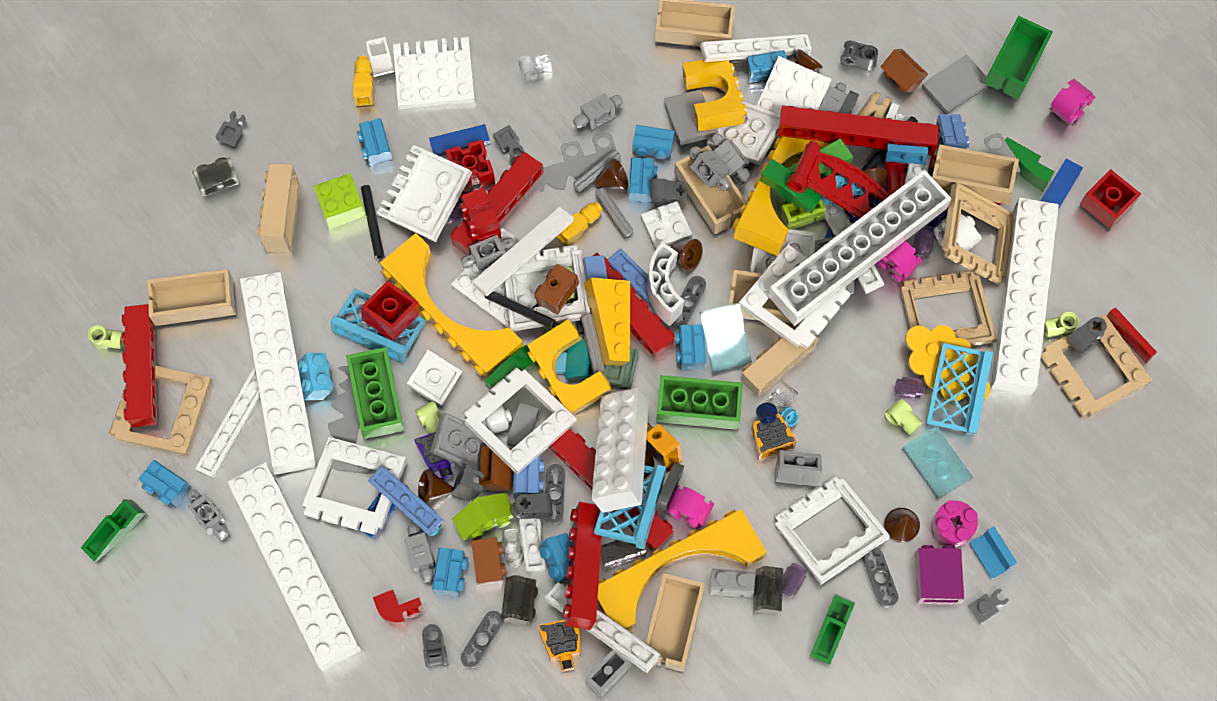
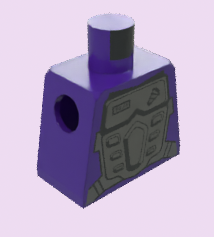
(432, 461)

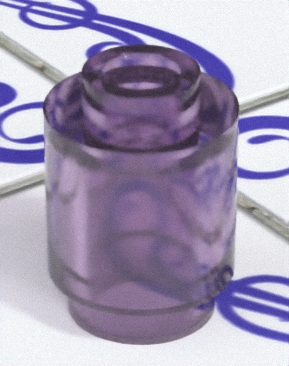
(923, 244)
(909, 388)
(793, 579)

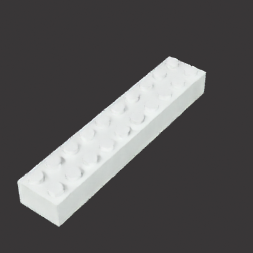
(859, 247)
(1025, 297)
(277, 373)
(294, 567)

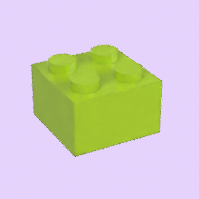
(339, 200)

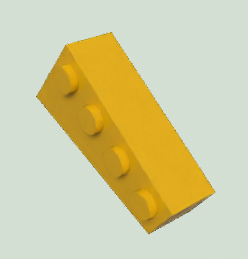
(611, 315)

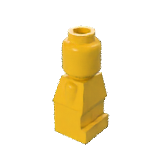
(363, 83)
(581, 220)

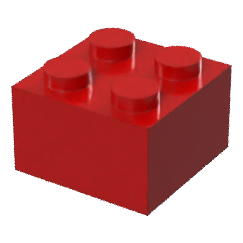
(1110, 199)
(390, 310)

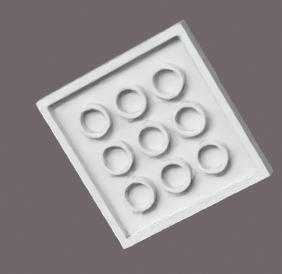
(525, 284)

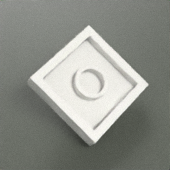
(666, 225)
(434, 378)

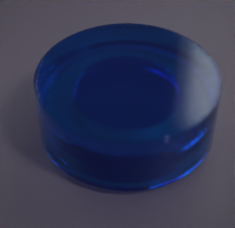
(766, 412)

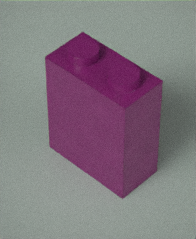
(939, 575)

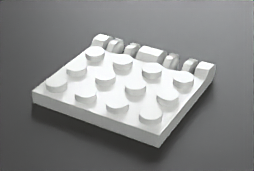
(433, 76)
(426, 194)

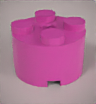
(1071, 102)
(900, 262)
(689, 506)
(965, 519)

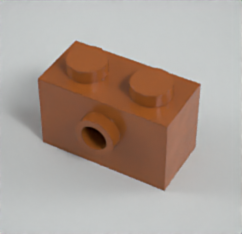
(903, 70)
(556, 289)
(496, 472)
(487, 560)

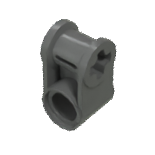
(858, 55)
(667, 190)
(1085, 336)
(535, 505)
(434, 650)

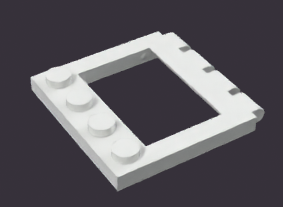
(551, 257)
(814, 322)
(538, 439)
(350, 515)
(847, 553)

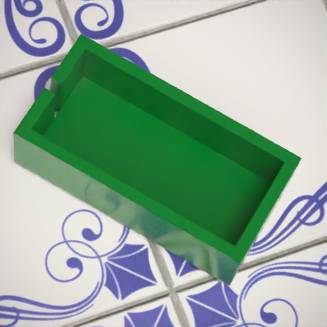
(1018, 57)

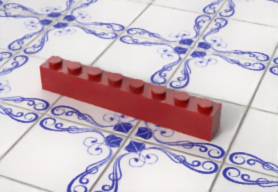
(855, 129)
(581, 461)

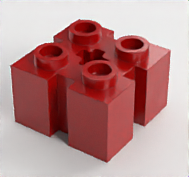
(476, 160)
(480, 215)

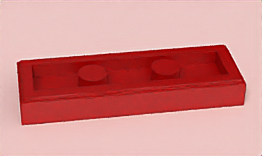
(1131, 335)

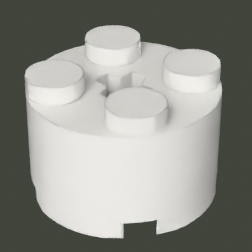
(967, 234)

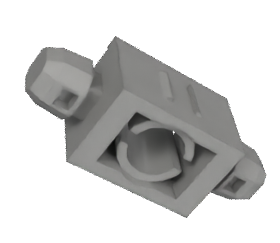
(834, 98)
(598, 111)
(731, 157)
(710, 168)
(483, 246)
(197, 505)
(420, 553)

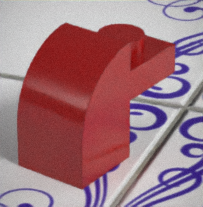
(392, 612)

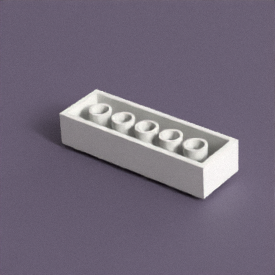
(620, 450)

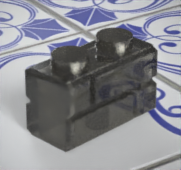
(215, 176)
(620, 553)
(768, 590)
(519, 600)

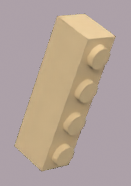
(773, 364)

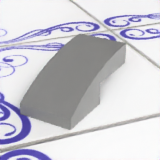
(522, 423)

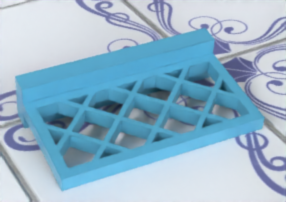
(367, 336)
(977, 393)
(646, 514)

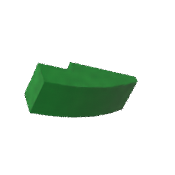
(1029, 165)
(777, 176)
(519, 360)
(113, 529)
(832, 628)

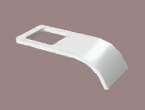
(381, 63)

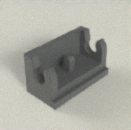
(465, 486)

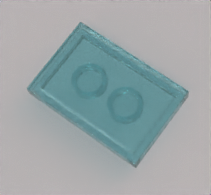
(725, 337)
(937, 462)

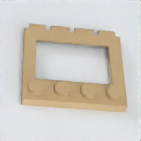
(988, 212)
(949, 284)
(1075, 387)
(185, 421)

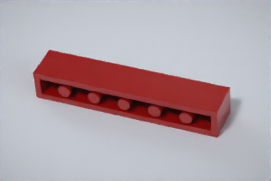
(503, 195)
(643, 324)
(140, 366)
(583, 568)

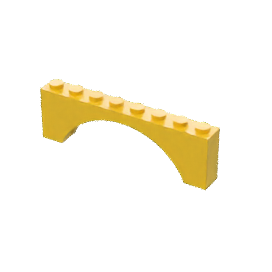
(758, 221)
(482, 348)
(729, 538)

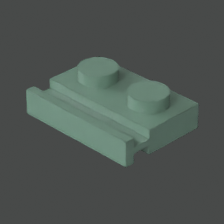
(622, 375)

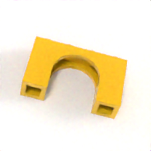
(721, 112)
(546, 352)

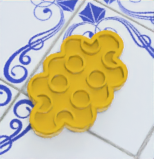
(925, 357)

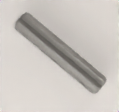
(593, 173)
(614, 212)
(592, 343)

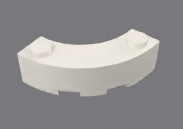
(660, 291)

